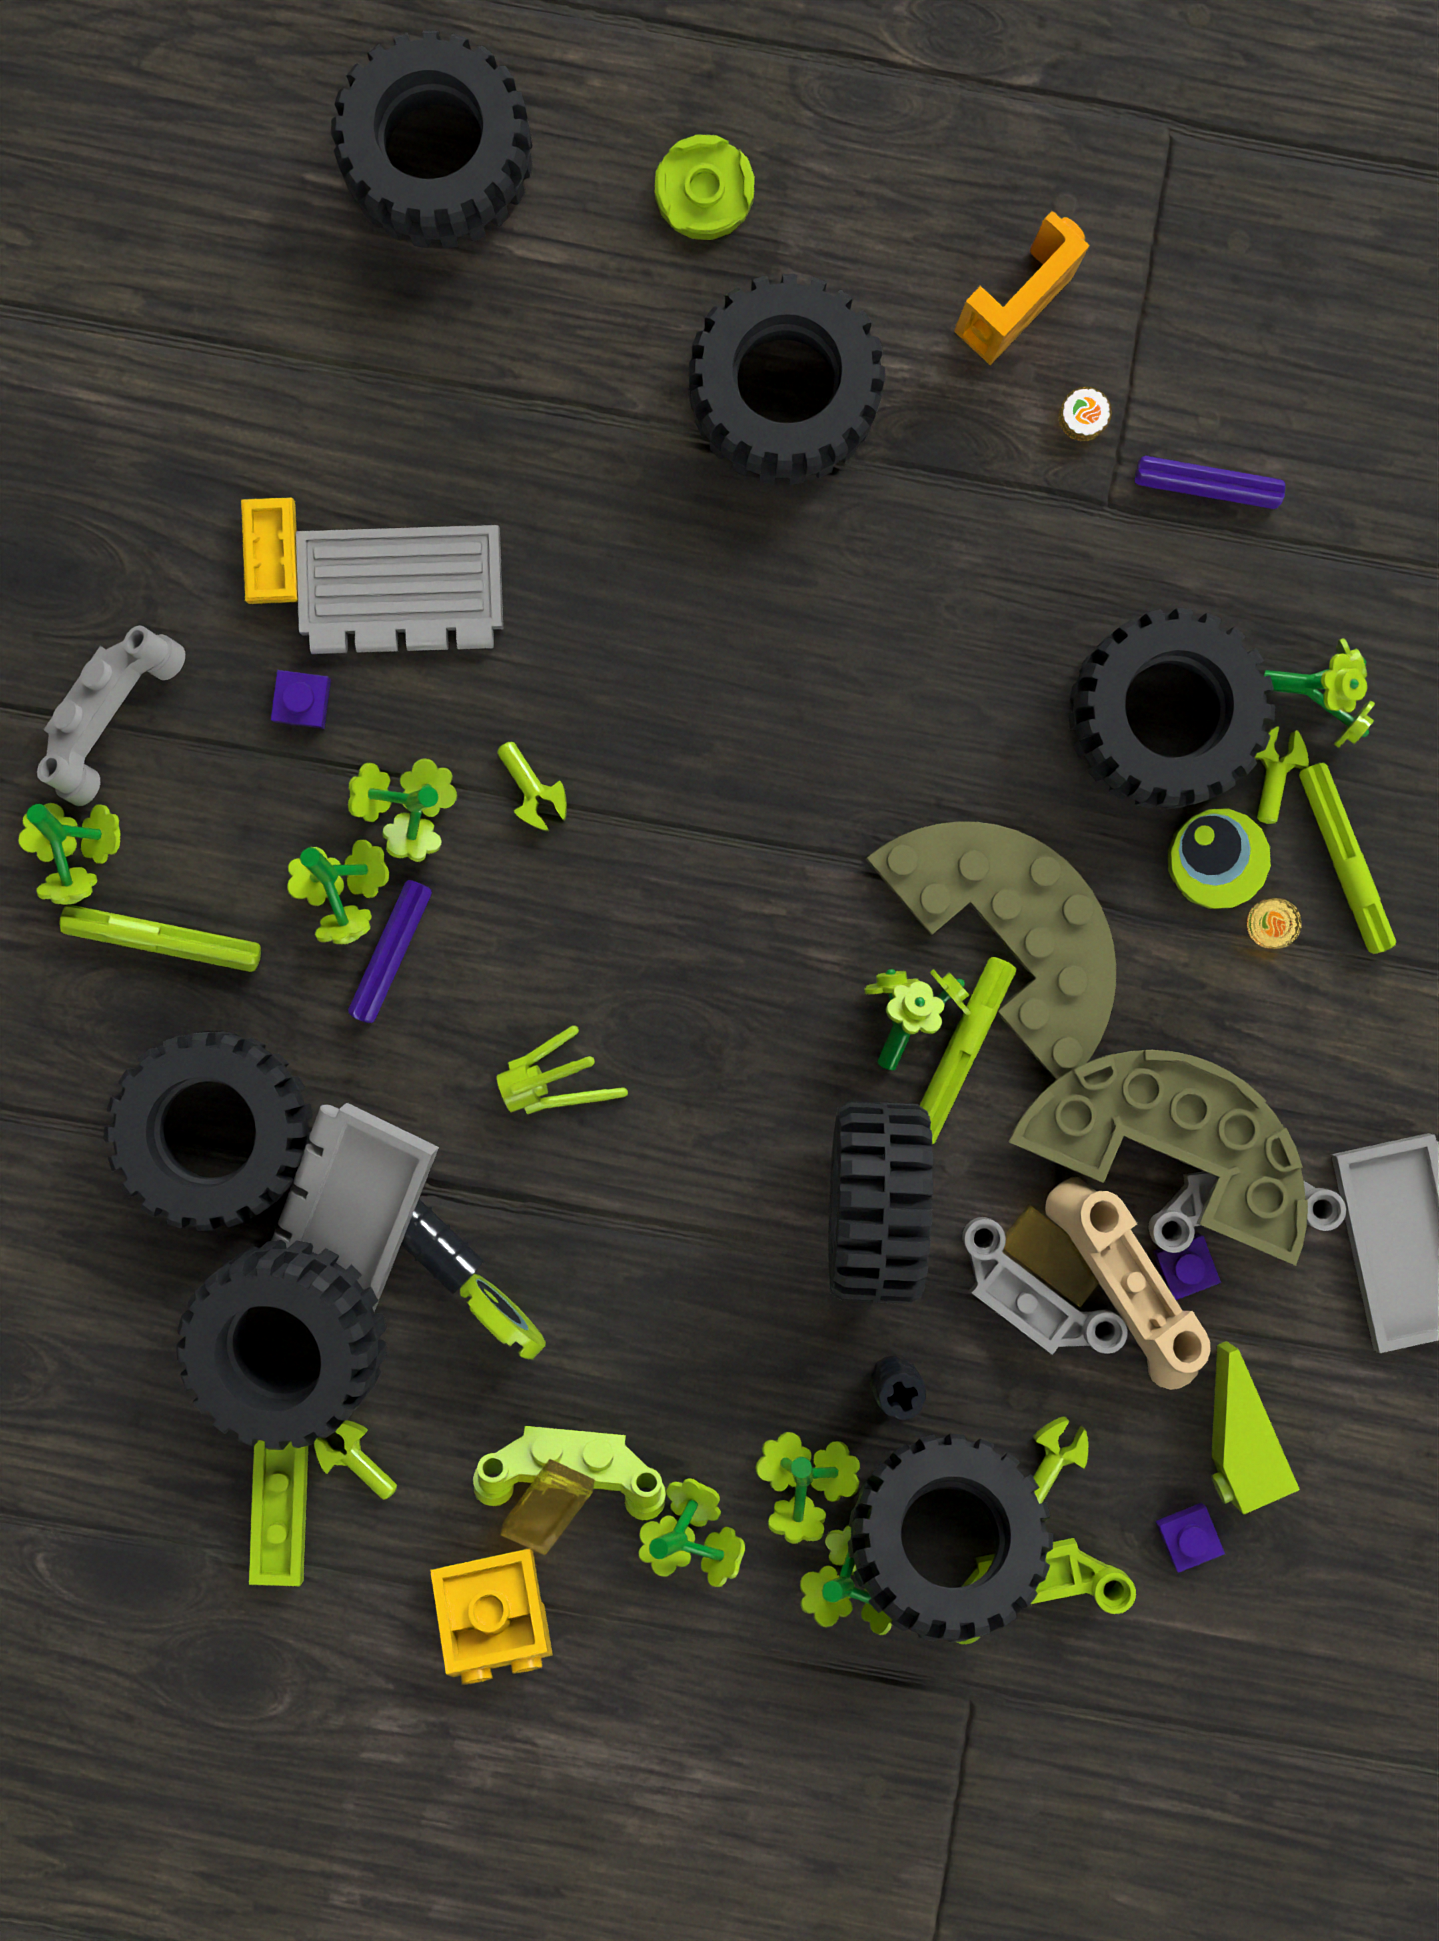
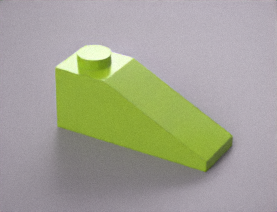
(1243, 1440)

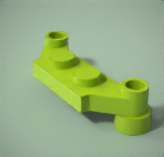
(590, 1453)
(1073, 1574)

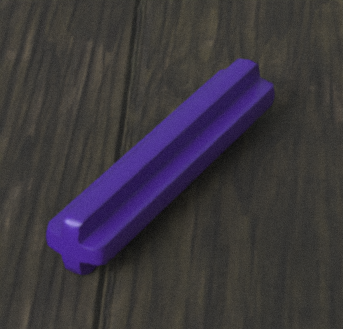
(1210, 482)
(389, 951)

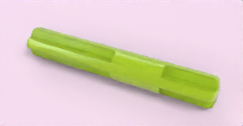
(1347, 858)
(160, 938)
(966, 1042)

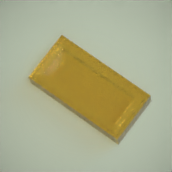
(1050, 1255)
(547, 1507)

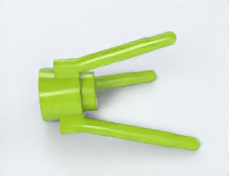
(524, 1085)

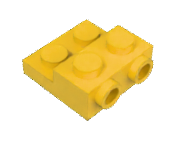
(491, 1616)

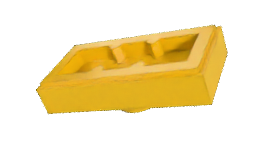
(269, 550)

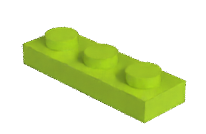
(278, 1515)

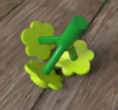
(1343, 686)
(425, 791)
(53, 838)
(320, 878)
(913, 1008)
(790, 1464)
(671, 1542)
(829, 1594)

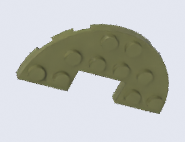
(1038, 913)
(1187, 1113)

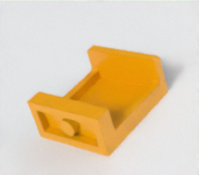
(992, 328)

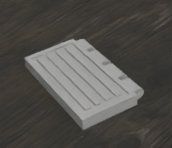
(398, 583)
(356, 1191)
(1395, 1236)

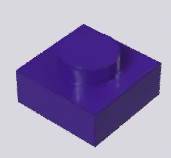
(300, 699)
(1187, 1270)
(1190, 1537)

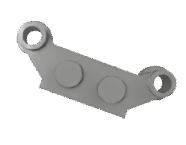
(94, 702)
(1189, 1201)
(1031, 1303)

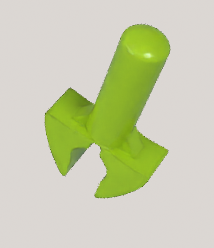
(1276, 773)
(531, 787)
(1057, 1458)
(354, 1459)

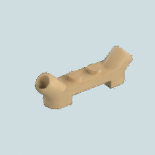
(1102, 1233)

